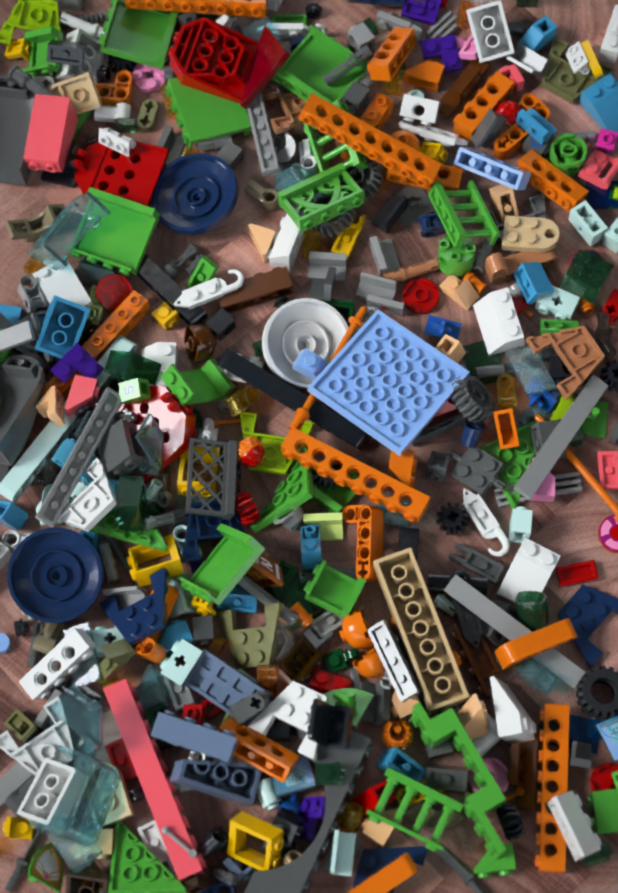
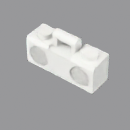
(609, 47)

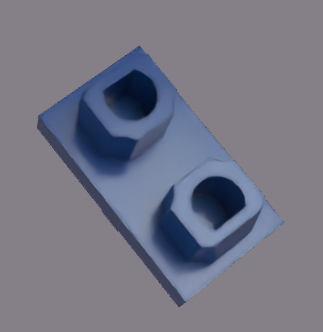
(439, 327)
(546, 400)

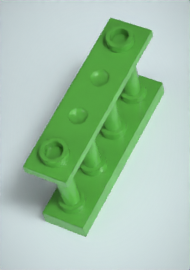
(356, 158)
(453, 223)
(430, 798)

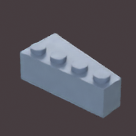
(195, 737)
(220, 779)

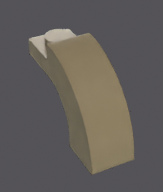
(32, 228)
(435, 815)

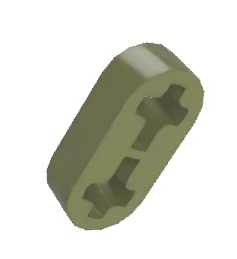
(143, 115)

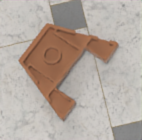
(291, 105)
(576, 351)

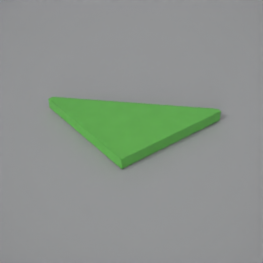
(515, 460)
(289, 495)
(148, 538)
(137, 868)

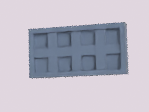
(222, 682)

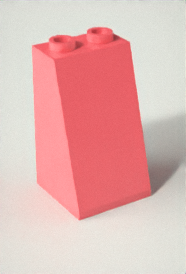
(50, 133)

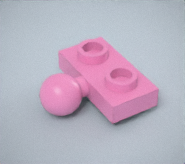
(467, 48)

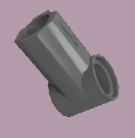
(16, 798)

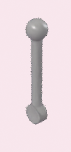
(192, 853)

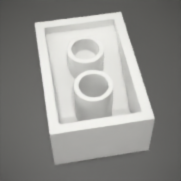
(62, 284)
(528, 571)
(512, 719)

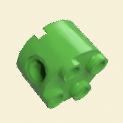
(568, 153)
(457, 260)

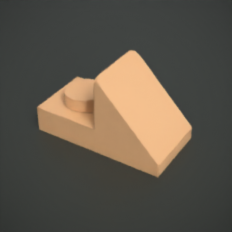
(460, 291)
(52, 406)

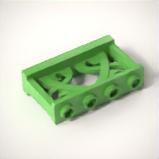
(318, 213)

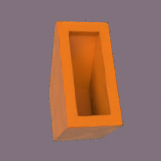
(425, 75)
(506, 428)

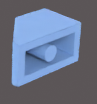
(309, 364)

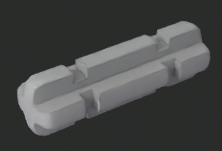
(590, 135)

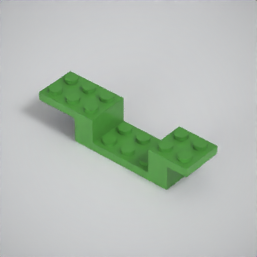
(482, 801)

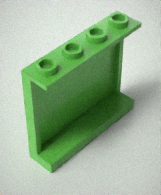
(137, 34)
(313, 60)
(204, 114)
(122, 235)
(223, 566)

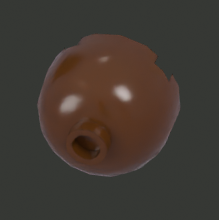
(200, 342)

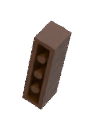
(258, 289)

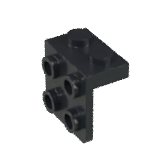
(330, 725)

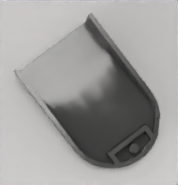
(15, 118)
(20, 391)

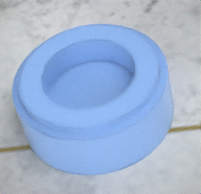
(5, 643)

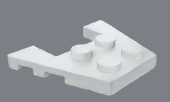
(92, 502)
(293, 708)
(41, 746)

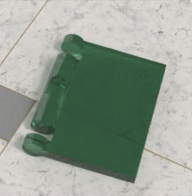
(478, 357)
(293, 592)

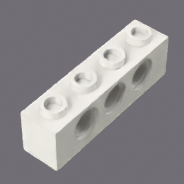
(33, 680)

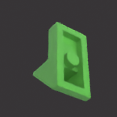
(204, 272)

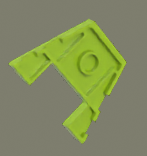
(30, 16)
(273, 461)

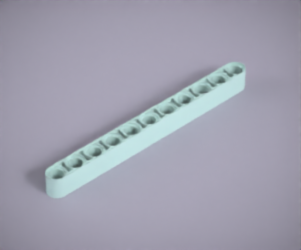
(52, 436)

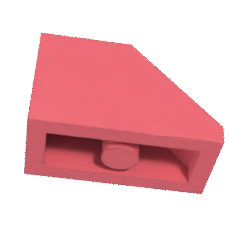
(82, 394)

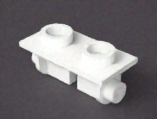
(578, 59)
(113, 140)
(208, 431)

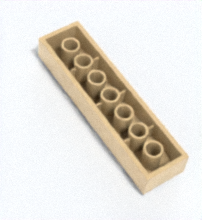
(420, 631)

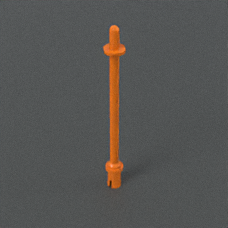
(303, 414)
(587, 475)

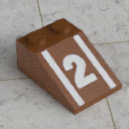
(266, 572)

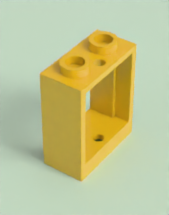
(182, 485)
(140, 554)
(246, 823)

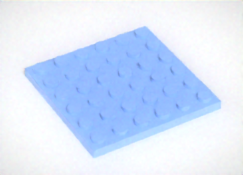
(388, 382)

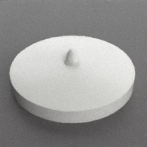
(300, 326)

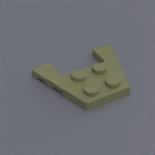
(560, 77)
(252, 645)

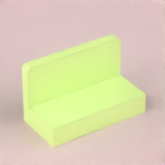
(330, 525)

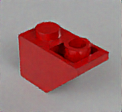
(370, 797)

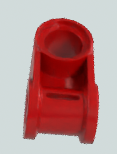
(611, 306)

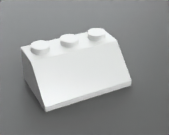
(490, 31)
(92, 56)
(286, 244)
(499, 322)
(163, 353)
(51, 792)
(574, 825)

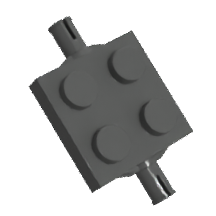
(477, 470)

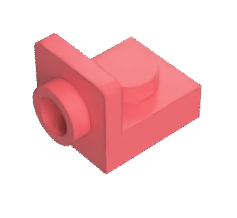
(513, 74)

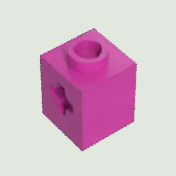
(606, 140)

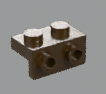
(301, 660)

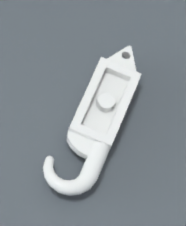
(294, 30)
(434, 134)
(208, 291)
(484, 521)

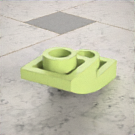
(97, 311)

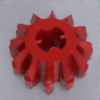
(246, 508)

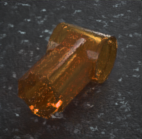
(268, 677)

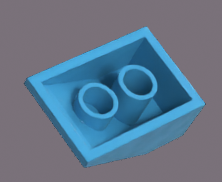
(602, 102)
(61, 327)

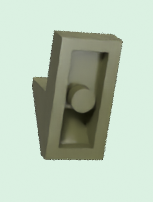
(117, 656)
(21, 726)

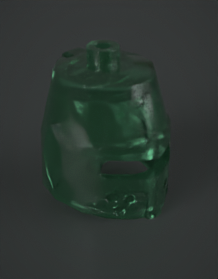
(535, 615)

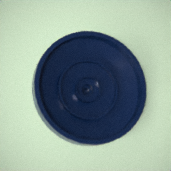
(195, 194)
(55, 575)

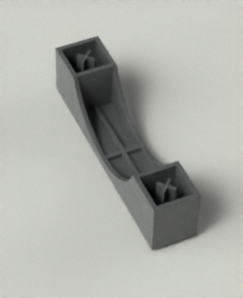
(296, 875)

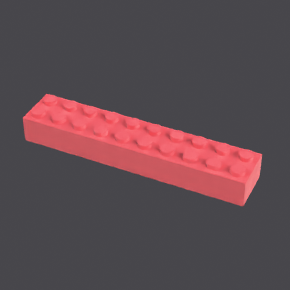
(153, 778)

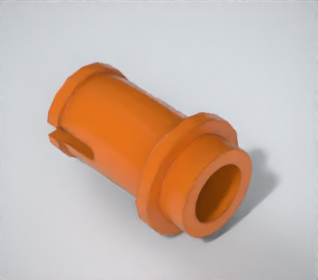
(477, 284)
(586, 307)
(303, 616)

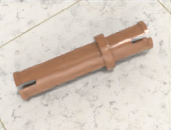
(411, 271)

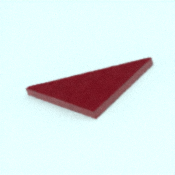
(267, 61)

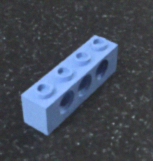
(492, 168)

